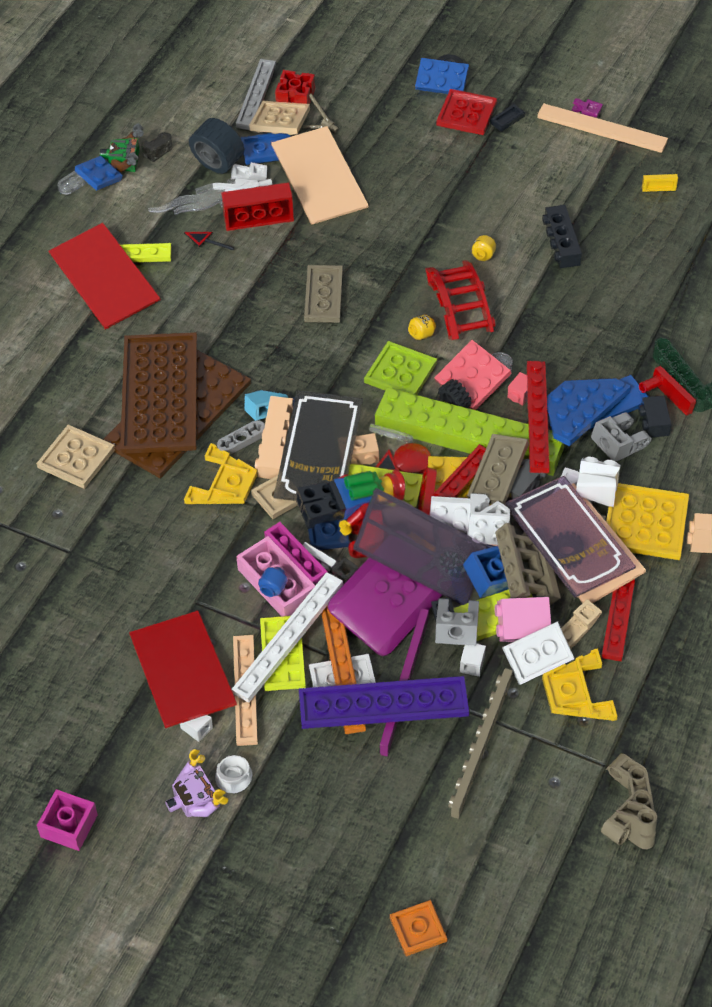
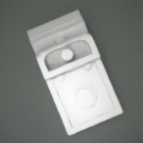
(471, 515)

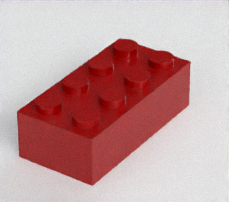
(257, 206)

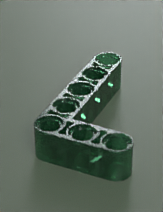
(670, 359)

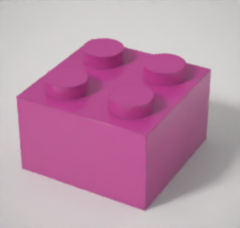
(67, 820)

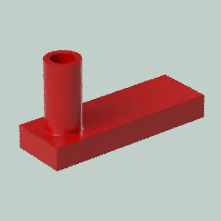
(670, 388)

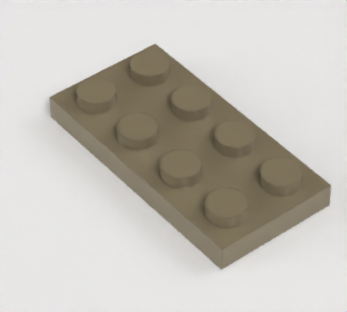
(323, 293)
(499, 467)

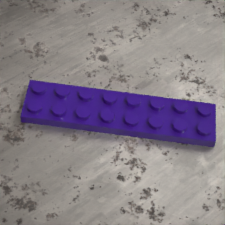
(383, 702)

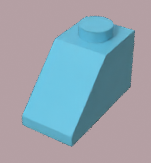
(258, 402)

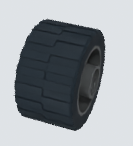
(216, 145)

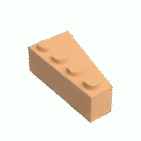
(274, 437)

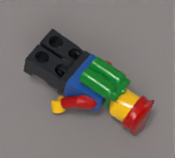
(345, 498)

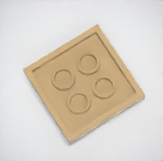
(279, 117)
(76, 456)

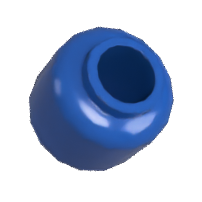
(272, 581)

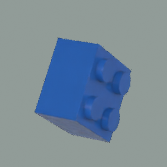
(486, 571)

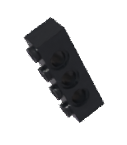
(562, 236)

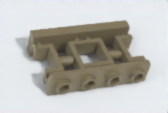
(514, 570)

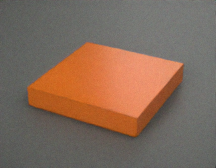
(418, 928)

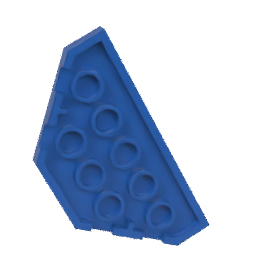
(580, 404)

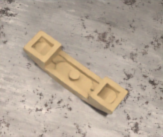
(580, 623)

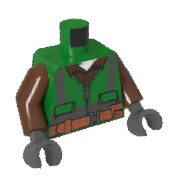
(124, 152)

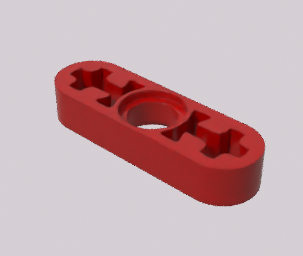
(427, 489)

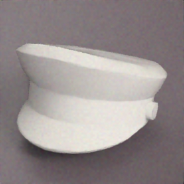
(233, 774)

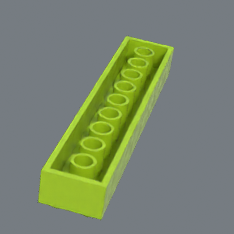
(452, 424)

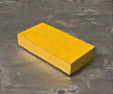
(659, 182)

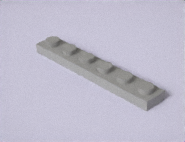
(256, 93)

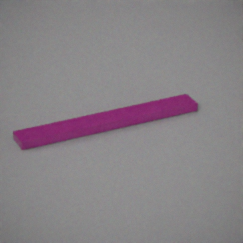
(406, 674)

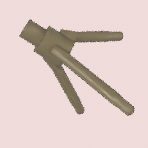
(326, 121)

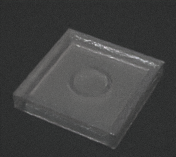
(393, 434)

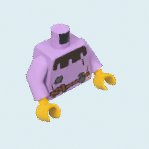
(194, 791)

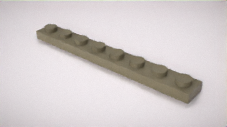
(477, 749)

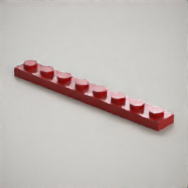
(537, 417)

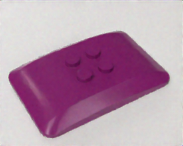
(380, 605)

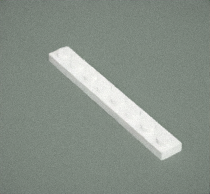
(287, 637)

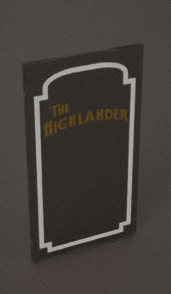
(318, 441)

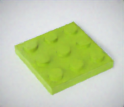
(400, 369)

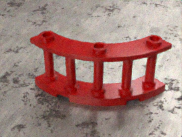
(437, 281)

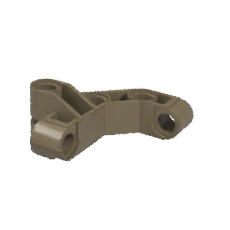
(633, 818)

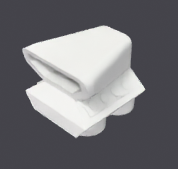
(598, 480)

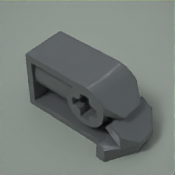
(524, 481)

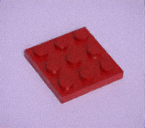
(466, 112)

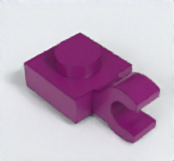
(588, 108)

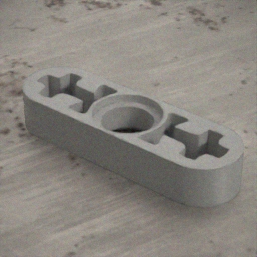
(246, 431)

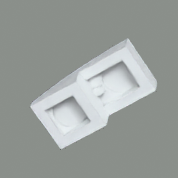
(254, 172)

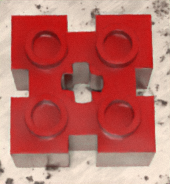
(295, 87)

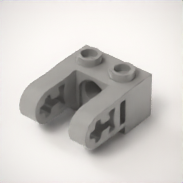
(613, 441)
(456, 627)

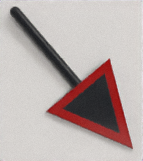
(201, 237)
(387, 462)

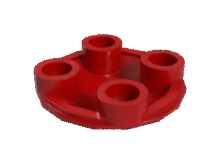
(411, 458)

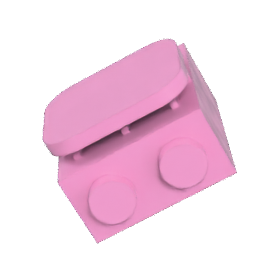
(521, 617)

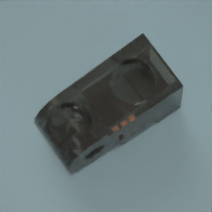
(157, 147)

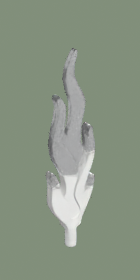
(208, 195)

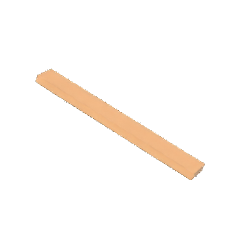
(603, 128)

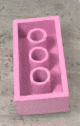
(267, 554)

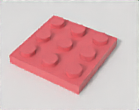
(476, 371)

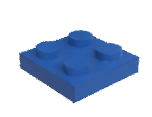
(98, 173)

